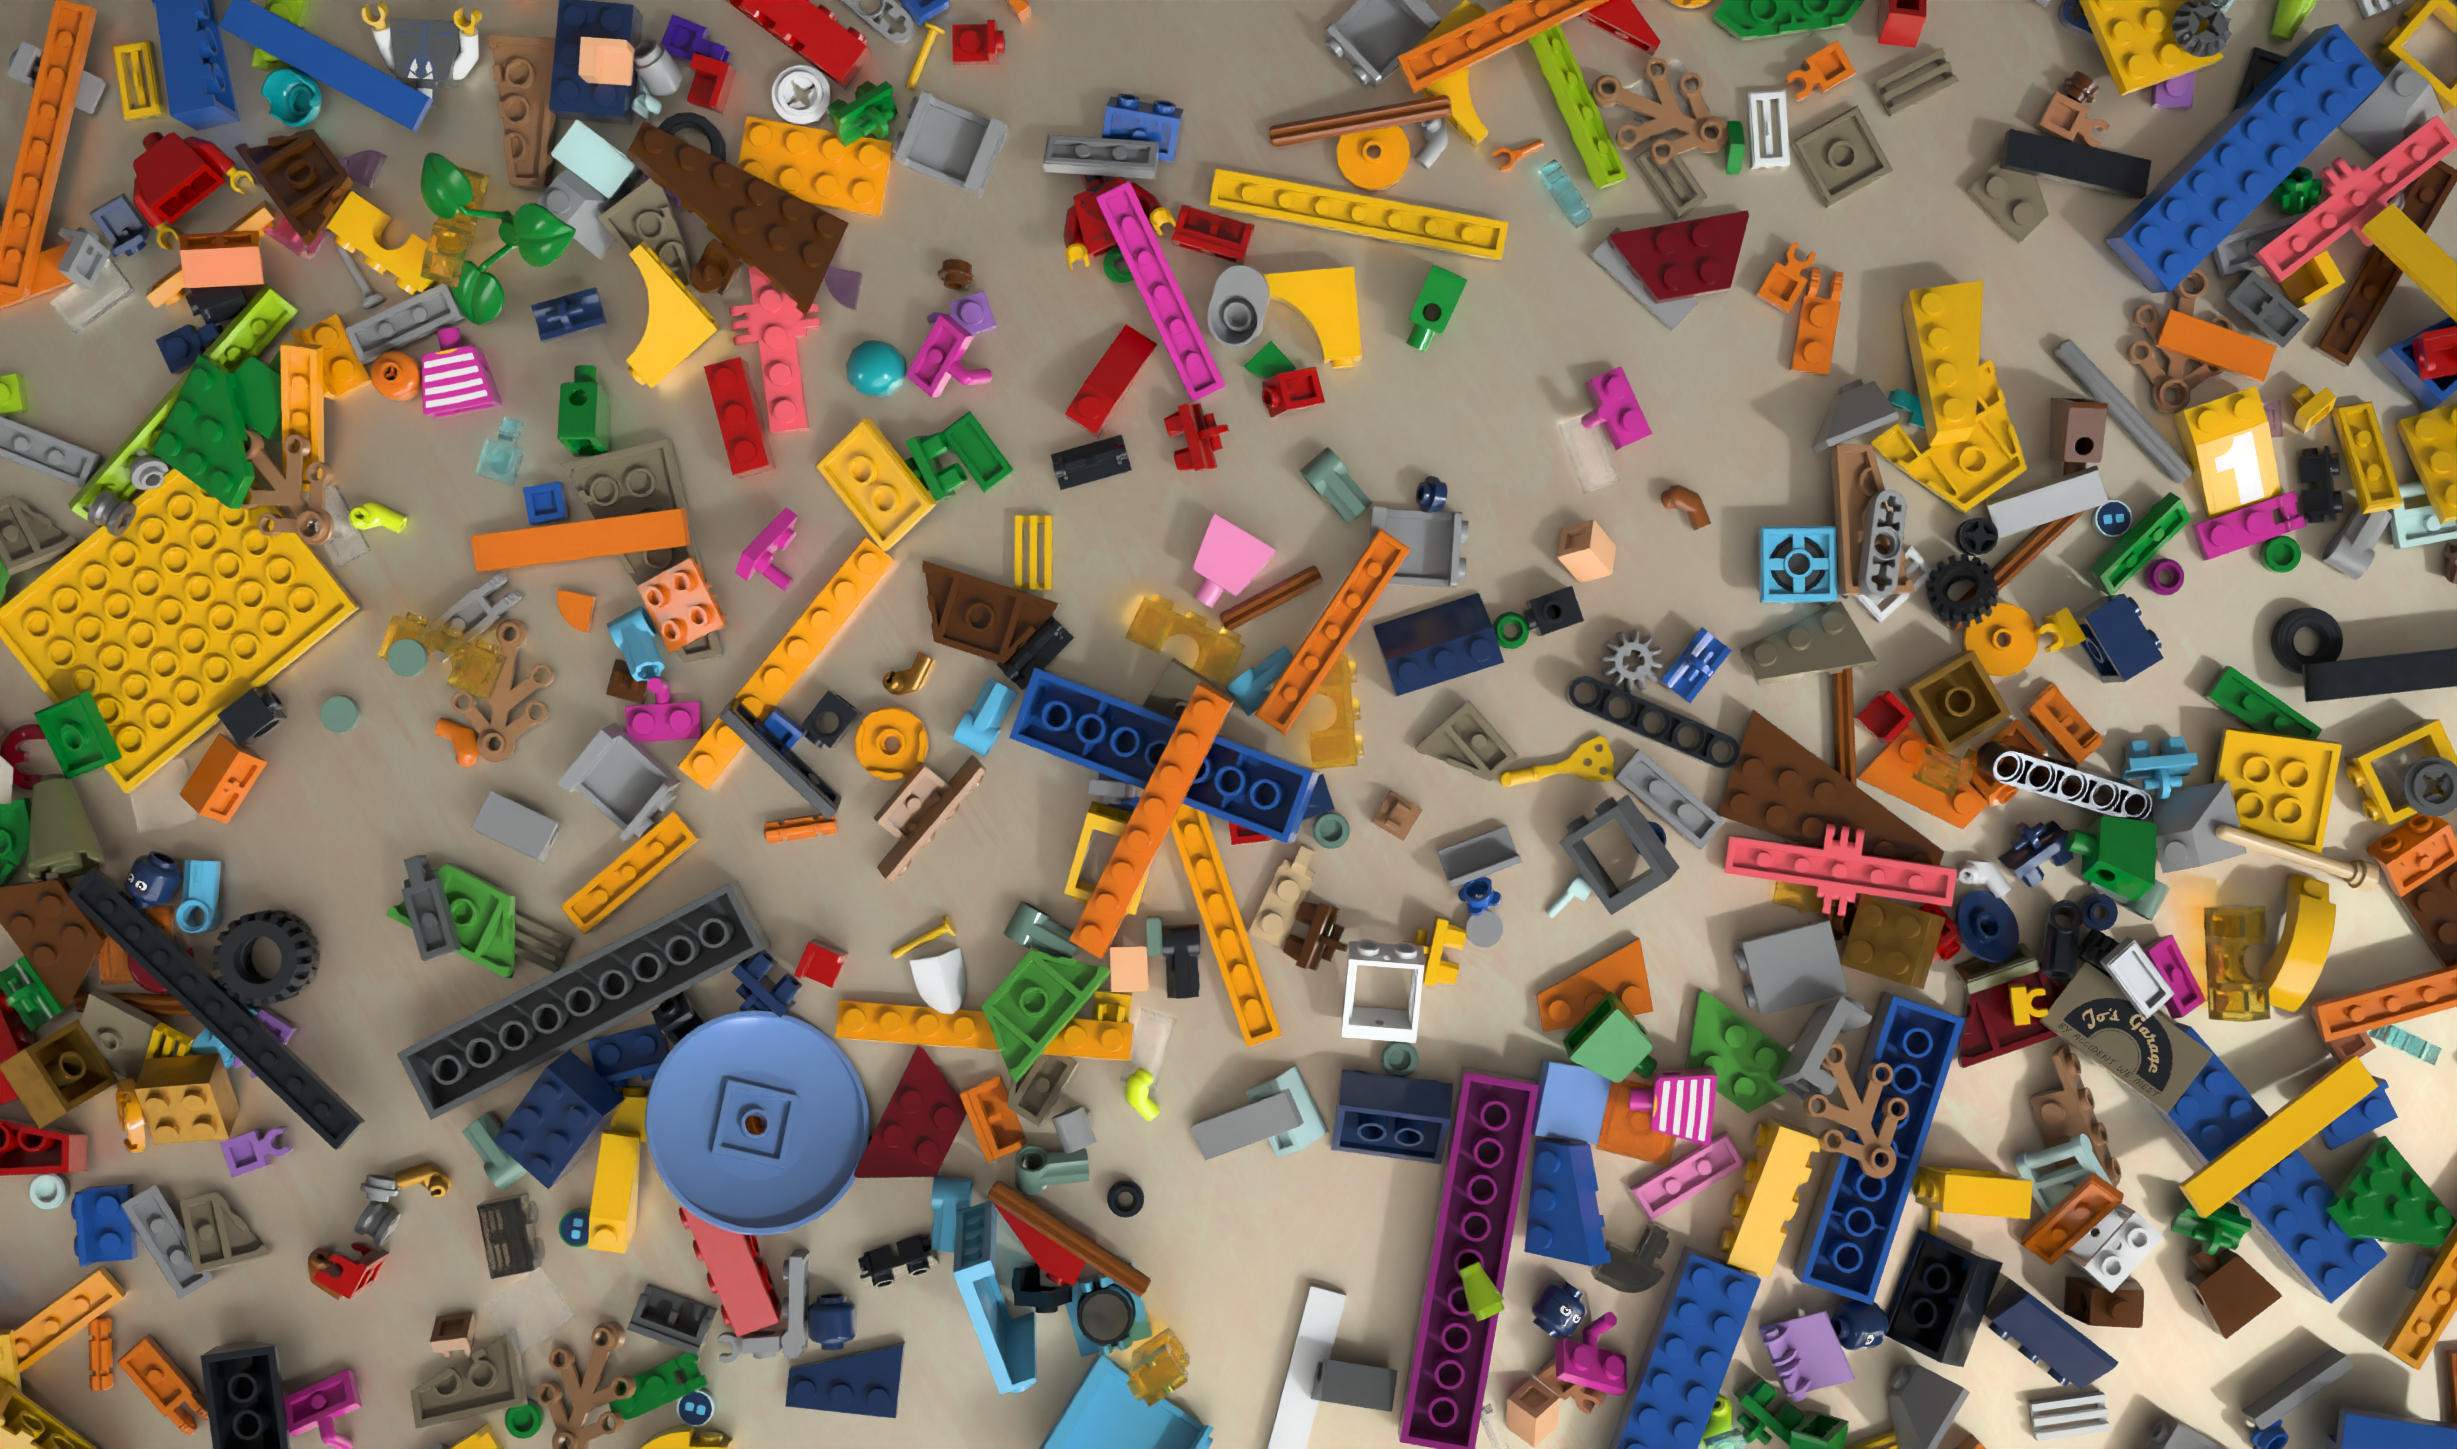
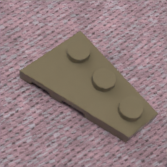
(649, 218)

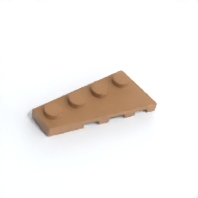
(524, 86)
(1854, 483)

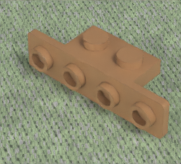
(920, 809)
(2070, 1112)

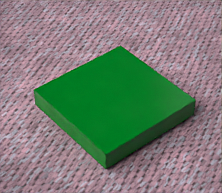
(78, 735)

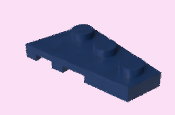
(850, 1384)

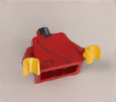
(176, 177)
(1086, 228)

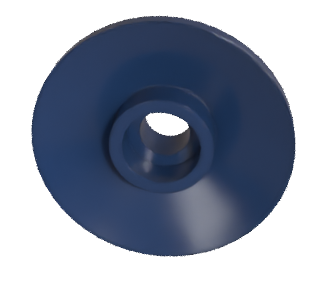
(1987, 926)

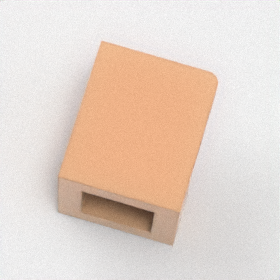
(606, 61)
(1586, 551)
(1129, 968)
(1532, 1412)

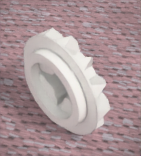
(806, 78)

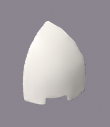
(941, 980)

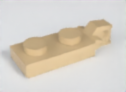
(1283, 899)

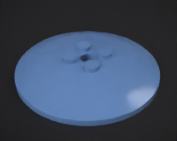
(768, 1070)

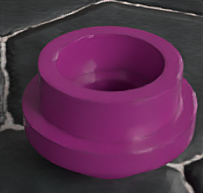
(2175, 573)

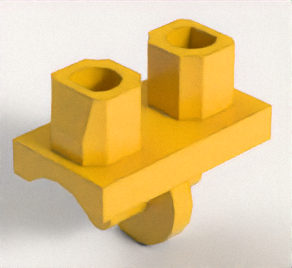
(1442, 935)

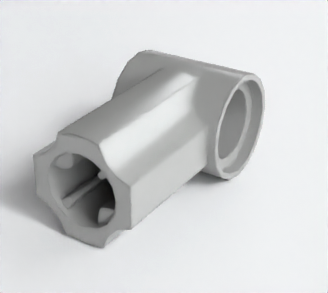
(2352, 548)
(1075, 1128)

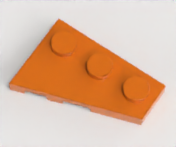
(1892, 773)
(1575, 996)

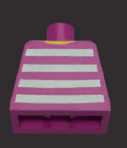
(456, 378)
(1679, 1103)

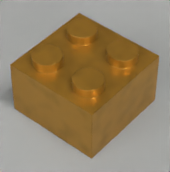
(1955, 701)
(1892, 941)
(58, 1073)
(187, 1098)

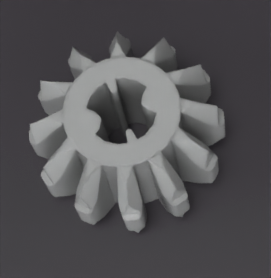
(1625, 649)

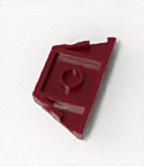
(1684, 256)
(1989, 1023)
(915, 1125)

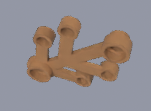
(1665, 115)
(2173, 377)
(289, 491)
(506, 698)
(1859, 1116)
(584, 1394)

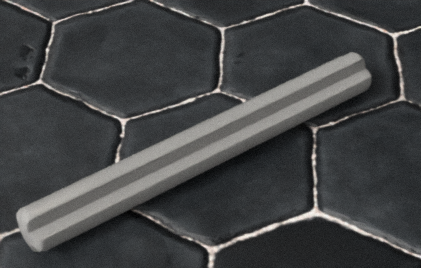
(2123, 411)

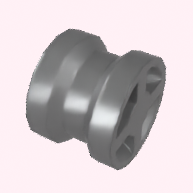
(111, 513)
(377, 1222)

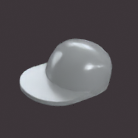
(1238, 306)

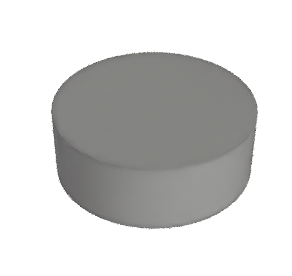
(1484, 929)

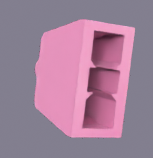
(1228, 560)

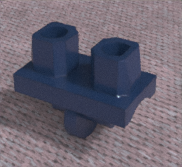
(569, 314)
(2033, 849)
(760, 990)

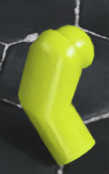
(375, 515)
(1137, 1094)
(1720, 1418)

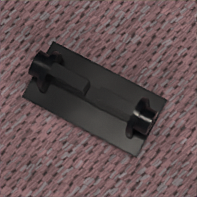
(1091, 462)
(2320, 470)
(1037, 652)
(884, 1268)

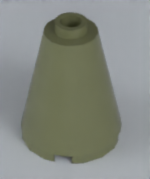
(60, 832)

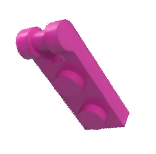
(2247, 526)

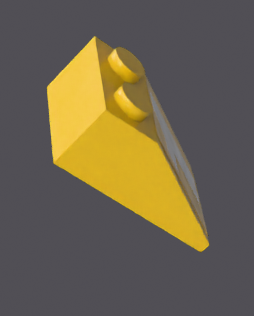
(2229, 451)

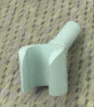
(644, 102)
(1577, 886)

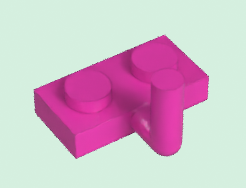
(940, 358)
(1616, 409)
(760, 552)
(664, 719)
(2174, 969)
(1588, 1364)
(321, 1404)

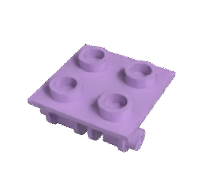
(1806, 1354)

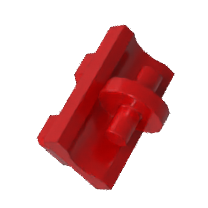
(1201, 435)

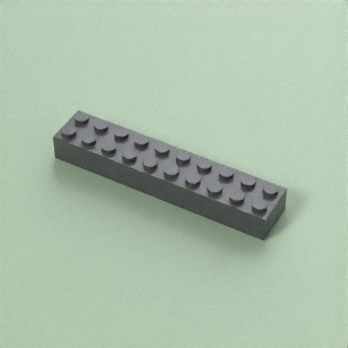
(583, 999)

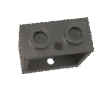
(1643, 837)

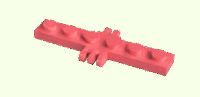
(2355, 198)
(776, 326)
(1841, 870)

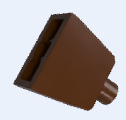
(2077, 420)
(2228, 1290)
(2106, 1309)

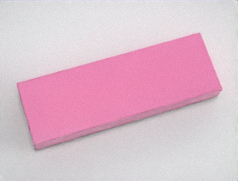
(1687, 1176)

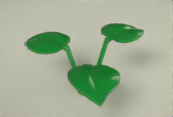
(532, 228)

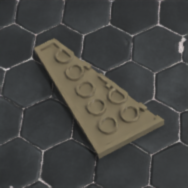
(634, 483)

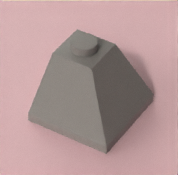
(2392, 110)
(580, 207)
(1853, 414)
(2189, 824)
(1922, 1406)

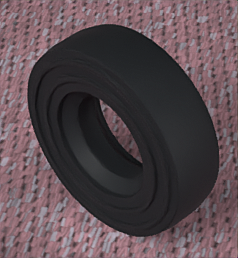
(2289, 624)

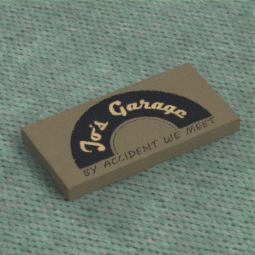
(2140, 1052)

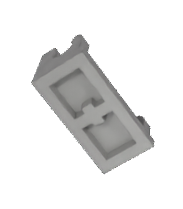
(516, 826)

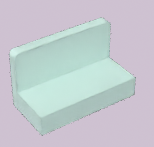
(595, 160)
(1313, 1126)

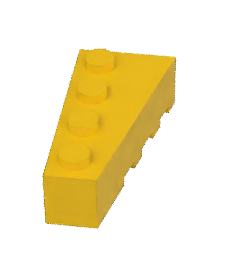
(1945, 352)
(1768, 1195)
(31, 1427)

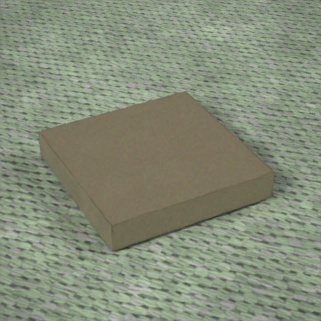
(1841, 156)

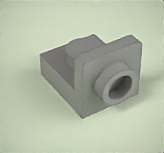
(83, 257)

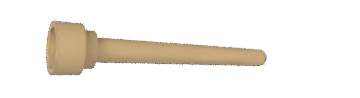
(2358, 873)

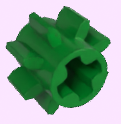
(2298, 191)

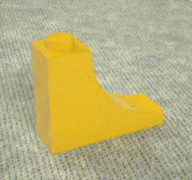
(1456, 86)
(1328, 306)
(675, 321)

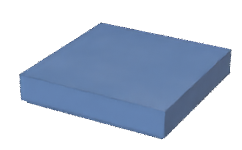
(1570, 1103)

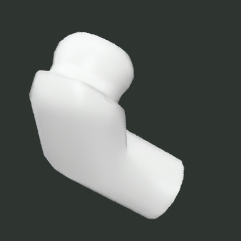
(1984, 873)

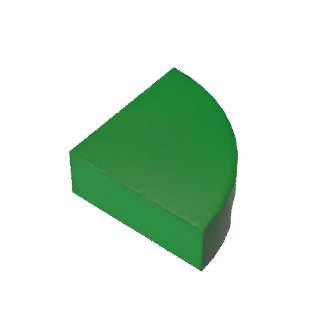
(1734, 147)
(1269, 362)

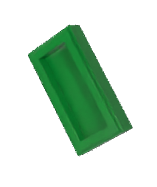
(977, 452)

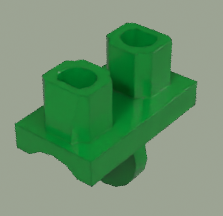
(865, 114)
(929, 469)
(29, 994)
(2221, 1228)
(1755, 1400)

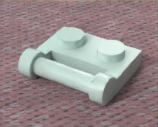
(2419, 524)
(2056, 1185)

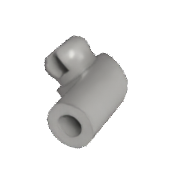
(1435, 141)

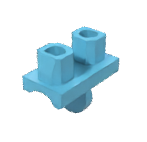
(2158, 771)

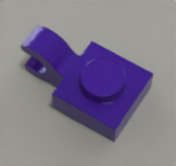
(686, 38)

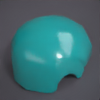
(292, 96)
(876, 368)

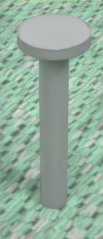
(371, 300)

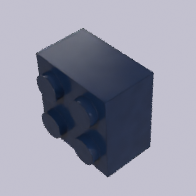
(2117, 638)

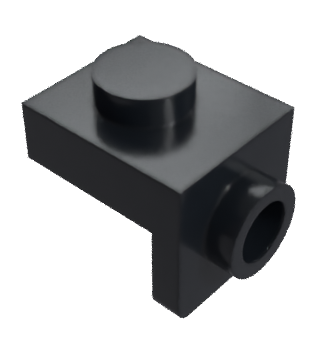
(677, 1017)
(1031, 1294)

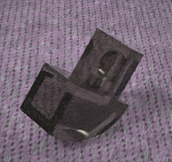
(1635, 1270)

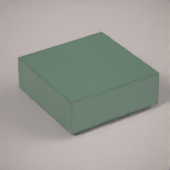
(1154, 935)

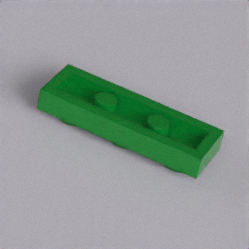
(2140, 544)
(2257, 706)

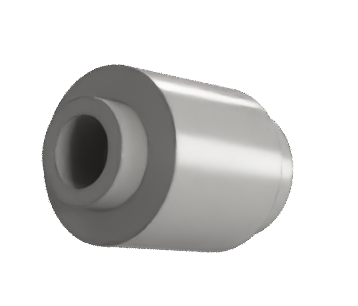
(656, 68)

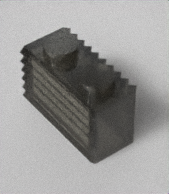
(511, 1235)

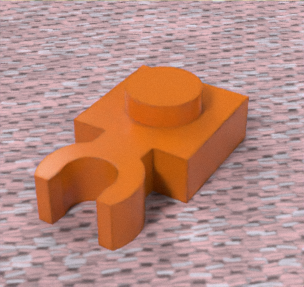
(1824, 70)
(1783, 282)

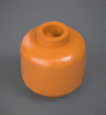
(407, 381)

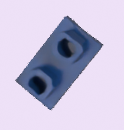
(1695, 665)

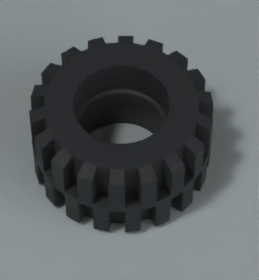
(237, 965)

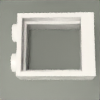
(1381, 1022)
(2117, 1249)

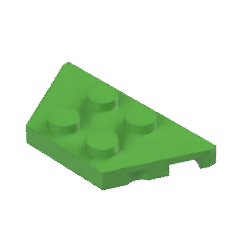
(481, 917)
(1037, 1005)
(1738, 1052)

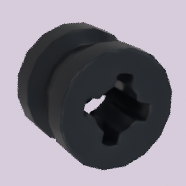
(1984, 536)

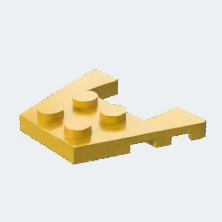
(1969, 469)

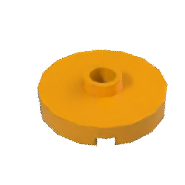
(1375, 173)
(2020, 644)
(872, 738)
(130, 1115)

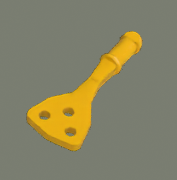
(1572, 765)

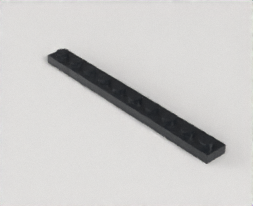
(216, 1009)

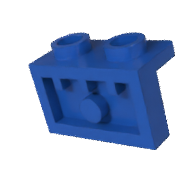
(1143, 121)
(629, 1054)
(2361, 1118)
(102, 1225)

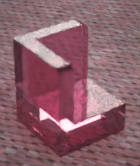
(289, 238)

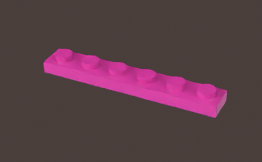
(1160, 291)

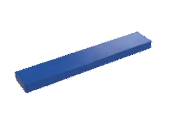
(326, 63)

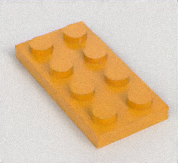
(817, 165)

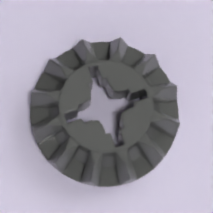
(2188, 18)
(2431, 803)

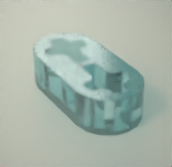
(1565, 193)
(2407, 1043)

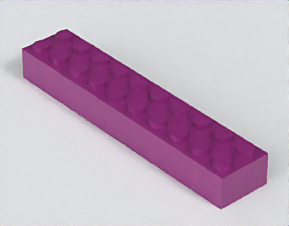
(1470, 1226)

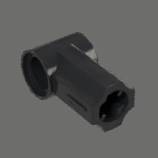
(2061, 943)
(1181, 952)

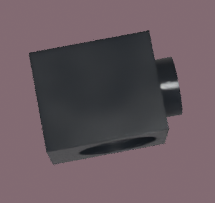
(846, 714)
(253, 715)

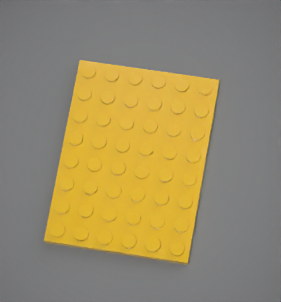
(172, 619)

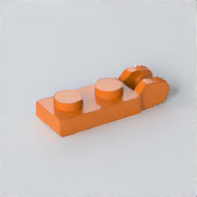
(1817, 326)
(164, 1383)

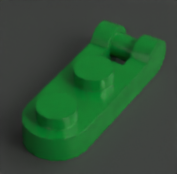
(661, 1386)

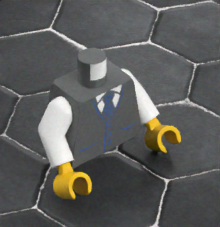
(426, 51)

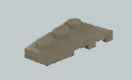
(1811, 646)
(477, 1386)

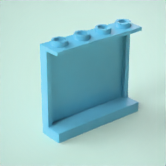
(1005, 1341)
(1109, 1416)

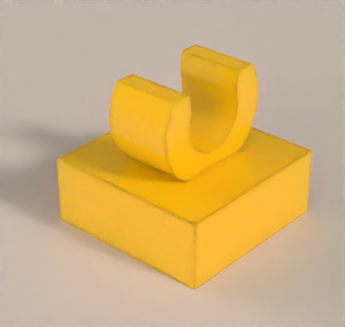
(2311, 407)
(2063, 629)
(2021, 1003)
(1111, 1006)

